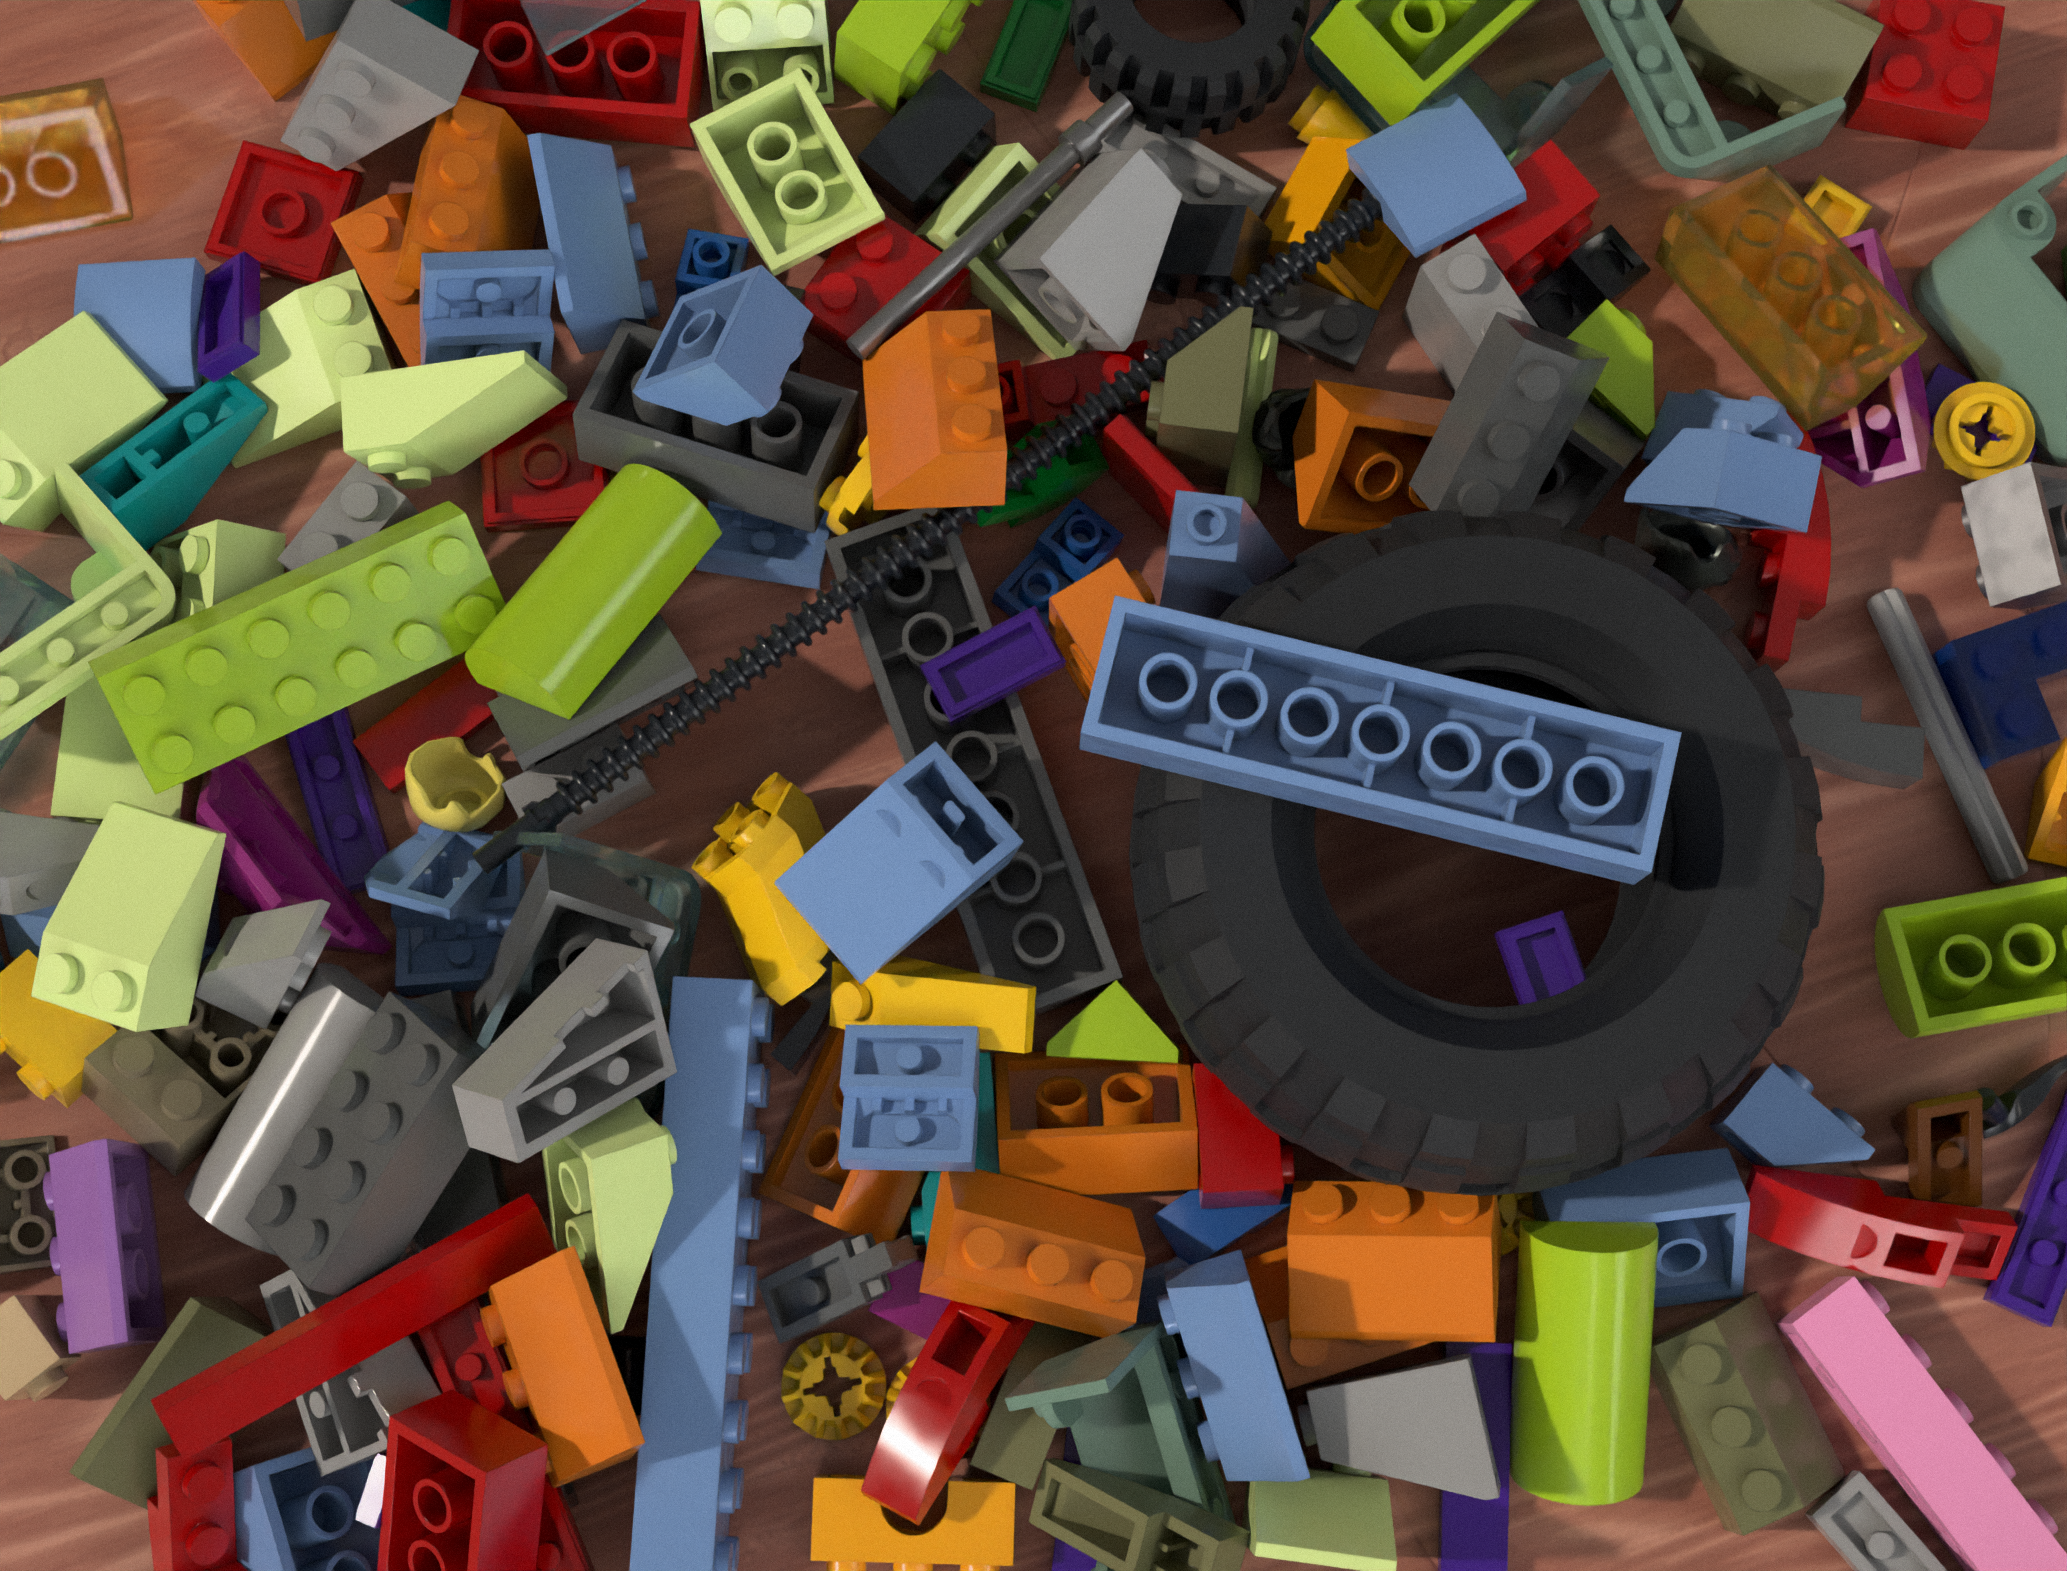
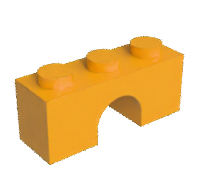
(857, 1530)

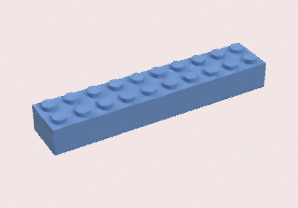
(703, 1280)

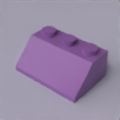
(105, 1246)

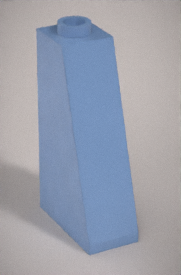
(1215, 553)

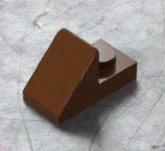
(1944, 1148)

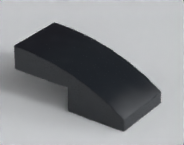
(1591, 274)
(809, 1030)

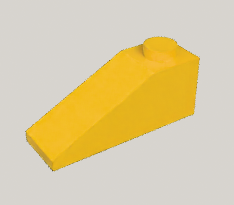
(936, 995)

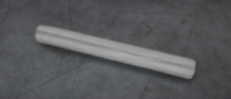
(1947, 736)

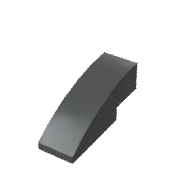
(1840, 743)

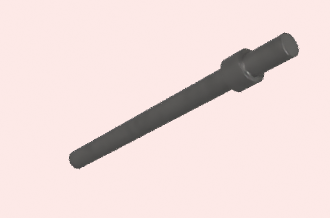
(1076, 145)

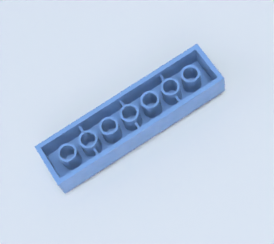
(1380, 741)

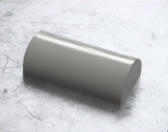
(280, 1099)

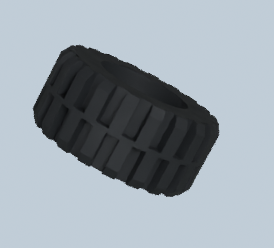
(1188, 81)

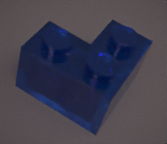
(1997, 682)

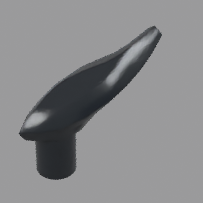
(2019, 1100)

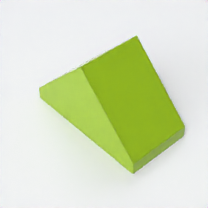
(1115, 1030)

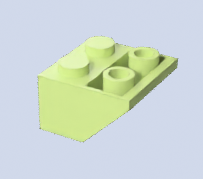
(763, 41)
(217, 563)

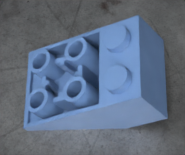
(899, 862)

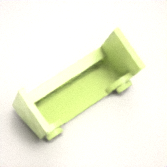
(116, 599)

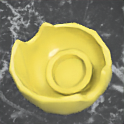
(453, 786)

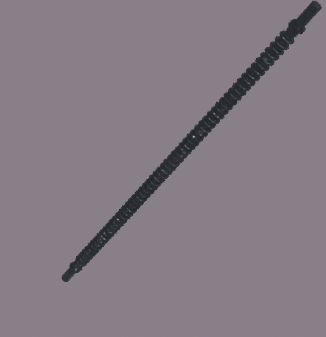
(874, 573)

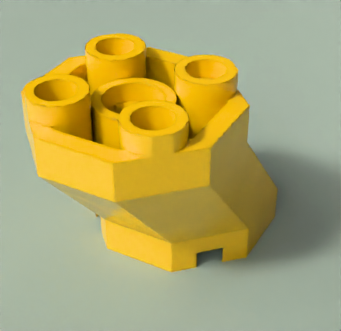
(742, 866)

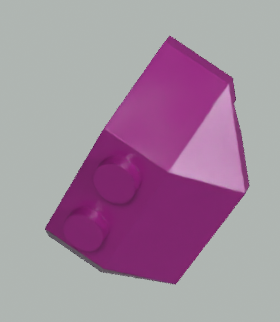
(1891, 427)
(273, 861)

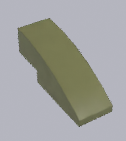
(1019, 1440)
(1131, 1523)

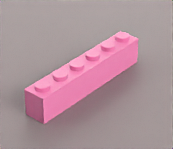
(1920, 1431)

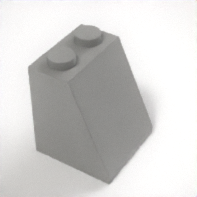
(1096, 248)
(1407, 1425)

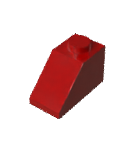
(1236, 1152)

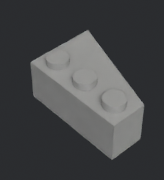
(376, 83)
(569, 1055)
(352, 1410)

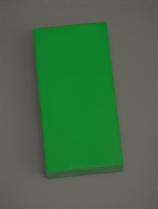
(1027, 52)

